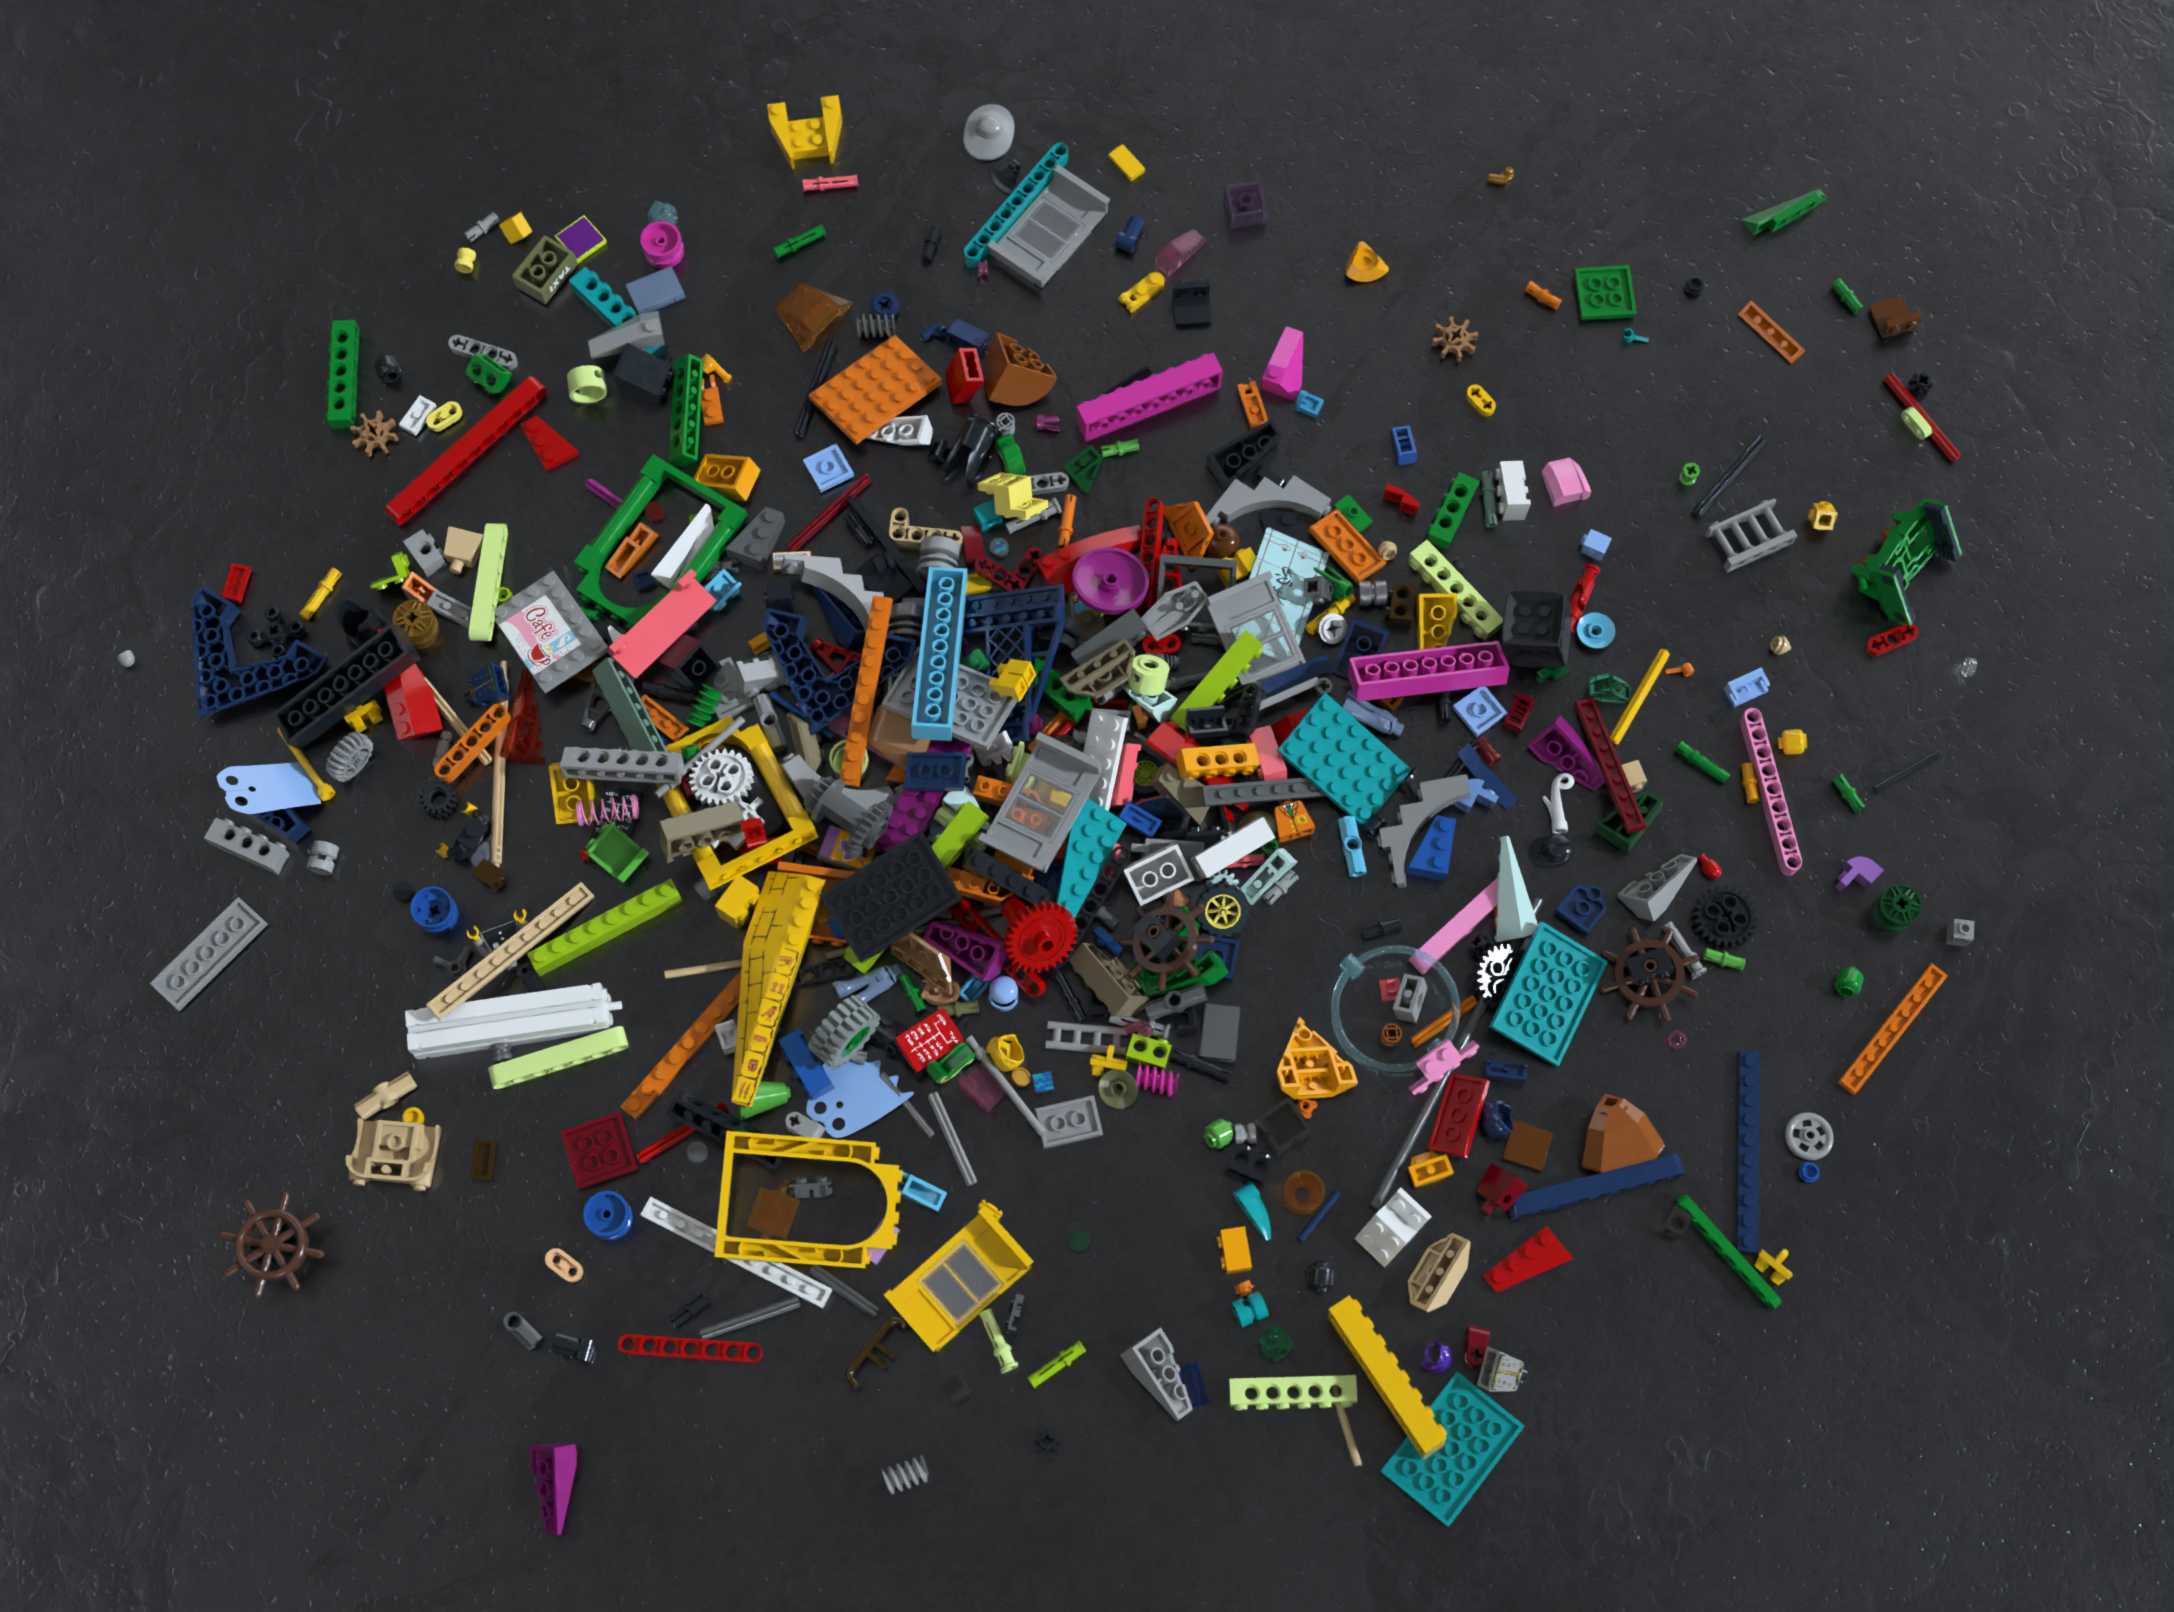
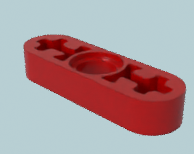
(1886, 646)

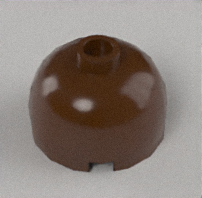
(1224, 542)

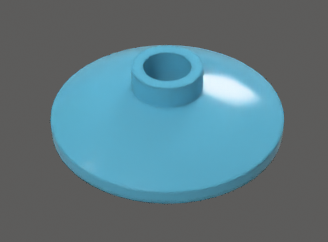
(1599, 623)

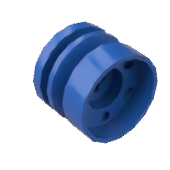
(431, 900)

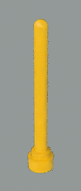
(324, 790)

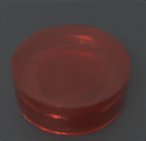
(654, 511)

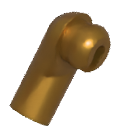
(1503, 178)

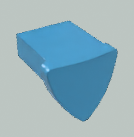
(1308, 403)

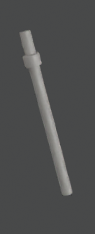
(704, 752)
(981, 1054)

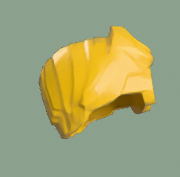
(1005, 1055)

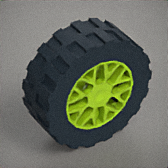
(1144, 775)

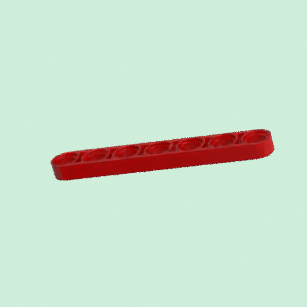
(1153, 549)
(1012, 970)
(680, 1344)

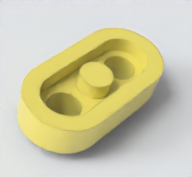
(443, 416)

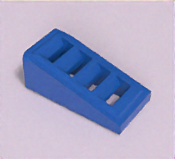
(1404, 456)

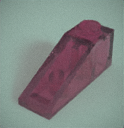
(1178, 251)

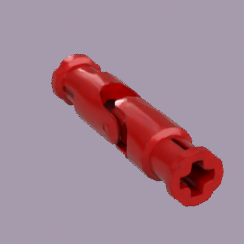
(1582, 592)

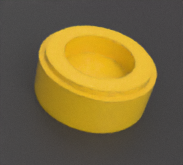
(413, 1115)

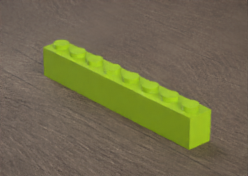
(604, 927)

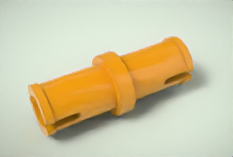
(1750, 783)

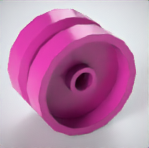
(662, 244)

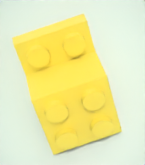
(1013, 495)

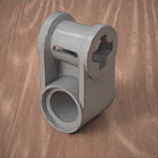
(806, 1127)

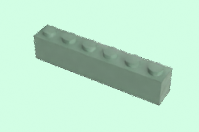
(628, 707)

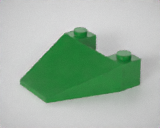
(1209, 968)

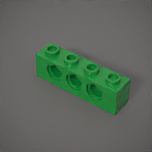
(1467, 488)
(1058, 698)

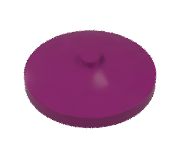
(1110, 580)

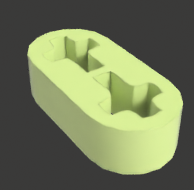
(1916, 423)

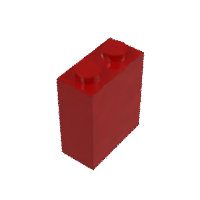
(964, 375)

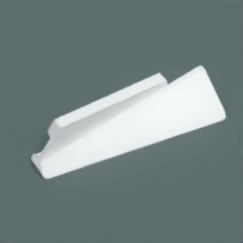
(684, 548)

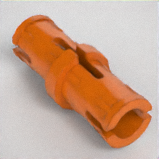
(1543, 295)

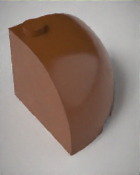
(1015, 374)

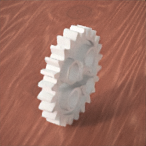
(706, 774)

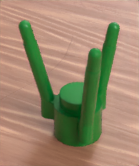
(1341, 587)

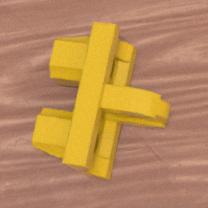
(370, 710)
(1099, 1062)
(1781, 1272)

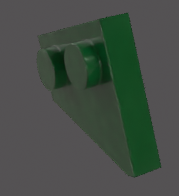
(1084, 468)

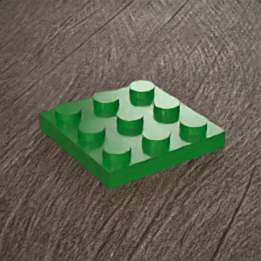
(1605, 292)

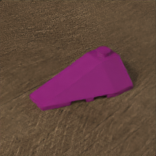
(1566, 751)
(555, 1474)

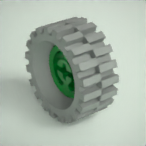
(844, 1032)

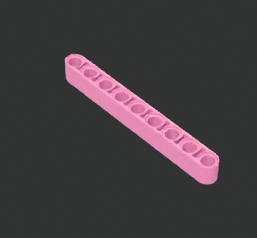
(1768, 800)

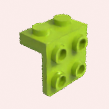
(401, 564)

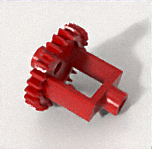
(1037, 934)

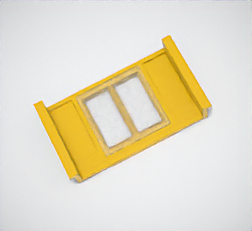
(960, 1280)

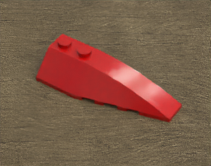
(1059, 565)
(412, 705)
(1170, 740)

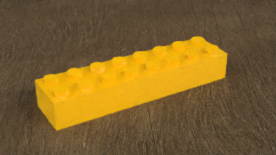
(1386, 1376)

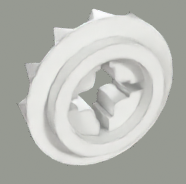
(1338, 633)

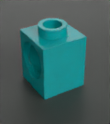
(986, 515)

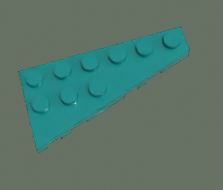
(1086, 852)

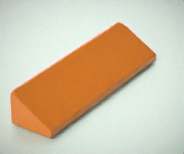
(1771, 332)

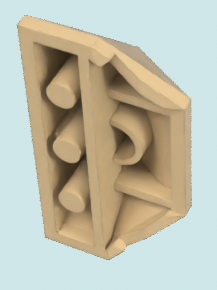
(1439, 1272)

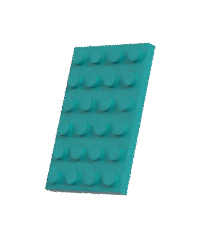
(1343, 759)
(1548, 994)
(1475, 1441)

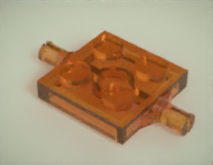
(774, 1212)

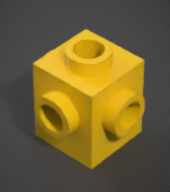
(1822, 516)

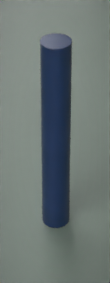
(1318, 1216)

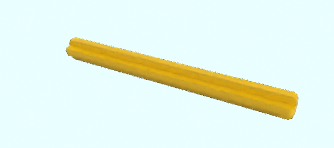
(1639, 696)

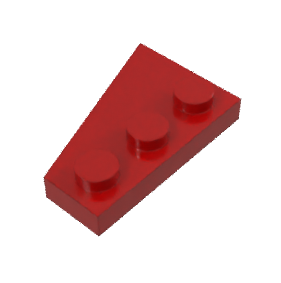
(547, 443)

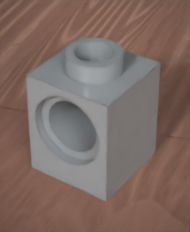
(1960, 932)

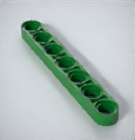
(1729, 1252)

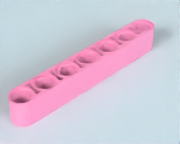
(1458, 927)

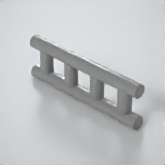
(1095, 1047)

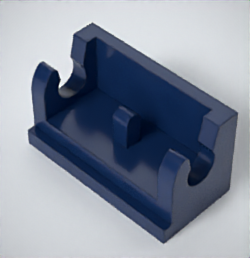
(966, 336)
(1505, 1072)

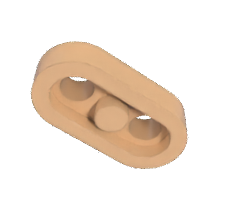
(564, 1266)

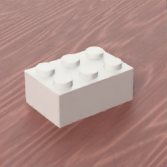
(1158, 873)

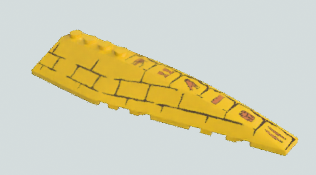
(768, 971)

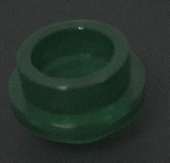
(1079, 1240)

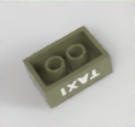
(545, 269)

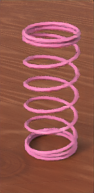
(581, 817)

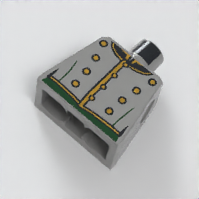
(1501, 1371)

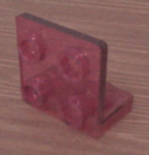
(983, 1087)

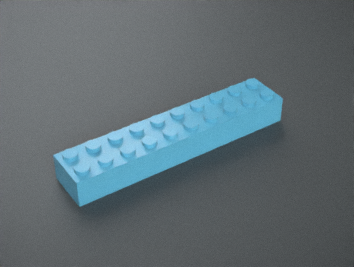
(939, 654)

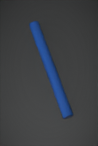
(797, 711)

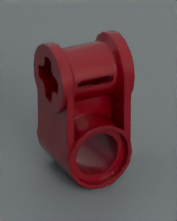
(1476, 1342)

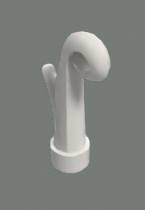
(1559, 825)

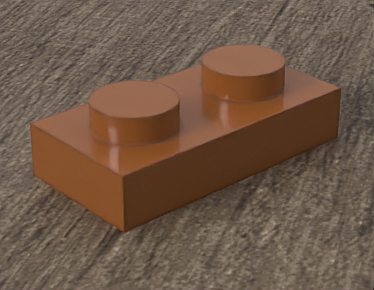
(1140, 719)

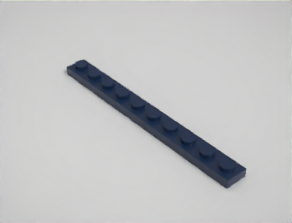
(1748, 1152)

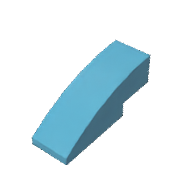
(920, 1192)

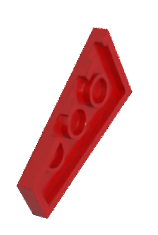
(1529, 1260)

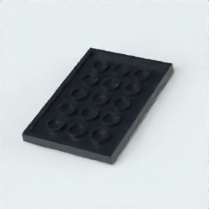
(891, 897)

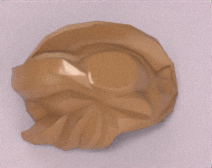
(937, 996)

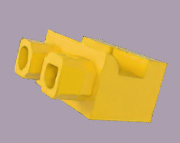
(1013, 679)

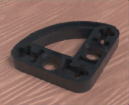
(1239, 722)

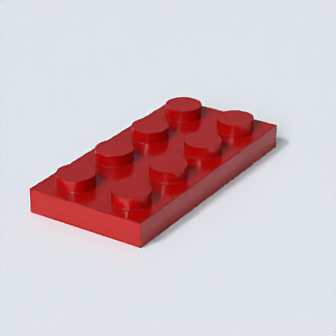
(1458, 1115)

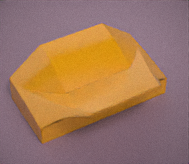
(1429, 1168)

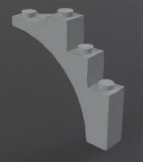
(1399, 839)

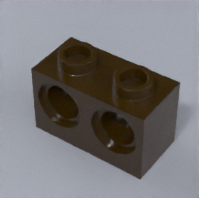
(1404, 605)

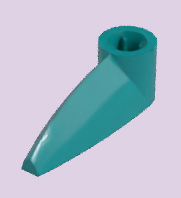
(1252, 1205)

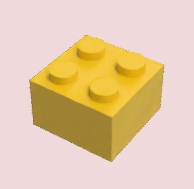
(738, 902)

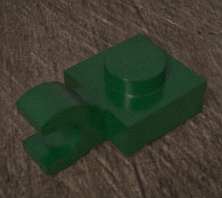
(1554, 673)

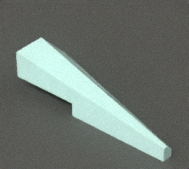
(1515, 912)

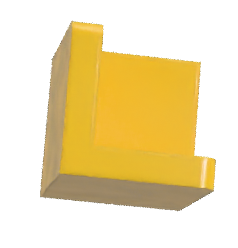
(515, 228)

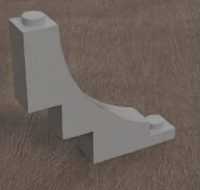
(1295, 496)
(828, 575)
(804, 778)

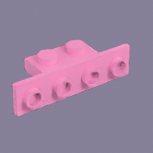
(1440, 1061)

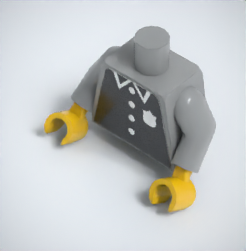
(495, 937)

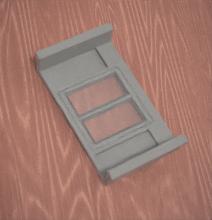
(1051, 227)
(1257, 609)
(1043, 803)

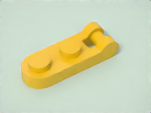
(1142, 291)

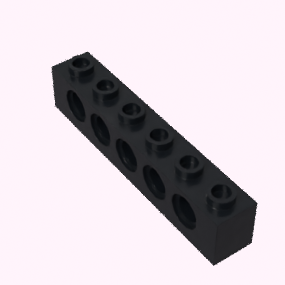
(713, 1122)

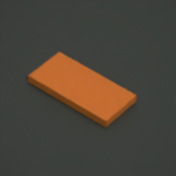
(1347, 546)

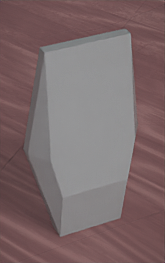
(1174, 610)

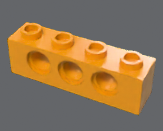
(1243, 753)

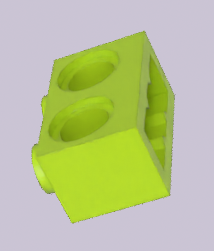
(1147, 1057)

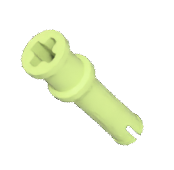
(1002, 1350)

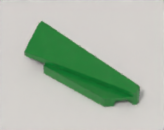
(1783, 213)

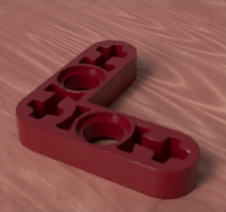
(1014, 578)

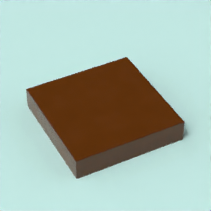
(1527, 1146)

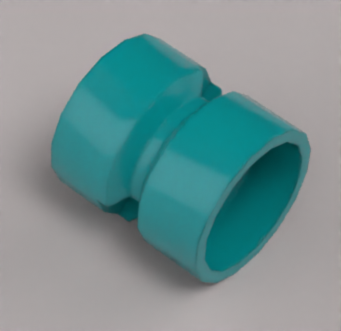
(1250, 1309)

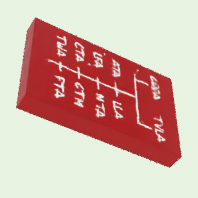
(929, 1040)

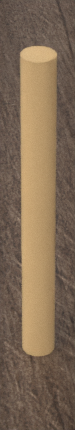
(703, 969)
(1346, 1429)

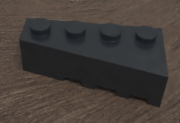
(1240, 454)

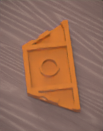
(1189, 528)

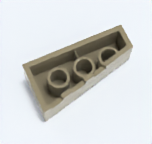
(699, 828)
(1108, 981)

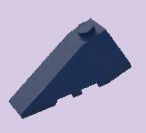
(843, 620)

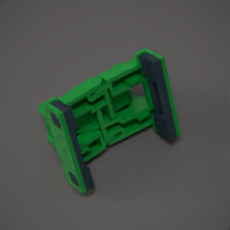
(1897, 565)

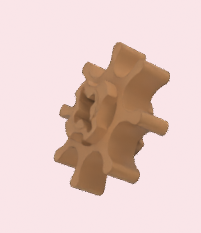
(1458, 344)
(369, 439)

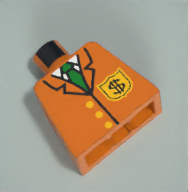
(1292, 821)

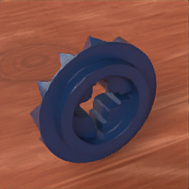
(883, 299)

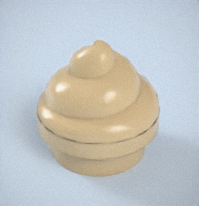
(1387, 550)
(1780, 645)

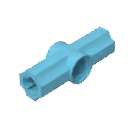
(1349, 834)

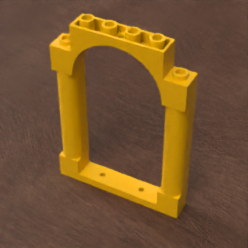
(756, 745)
(801, 1252)

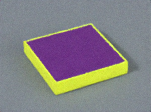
(581, 238)

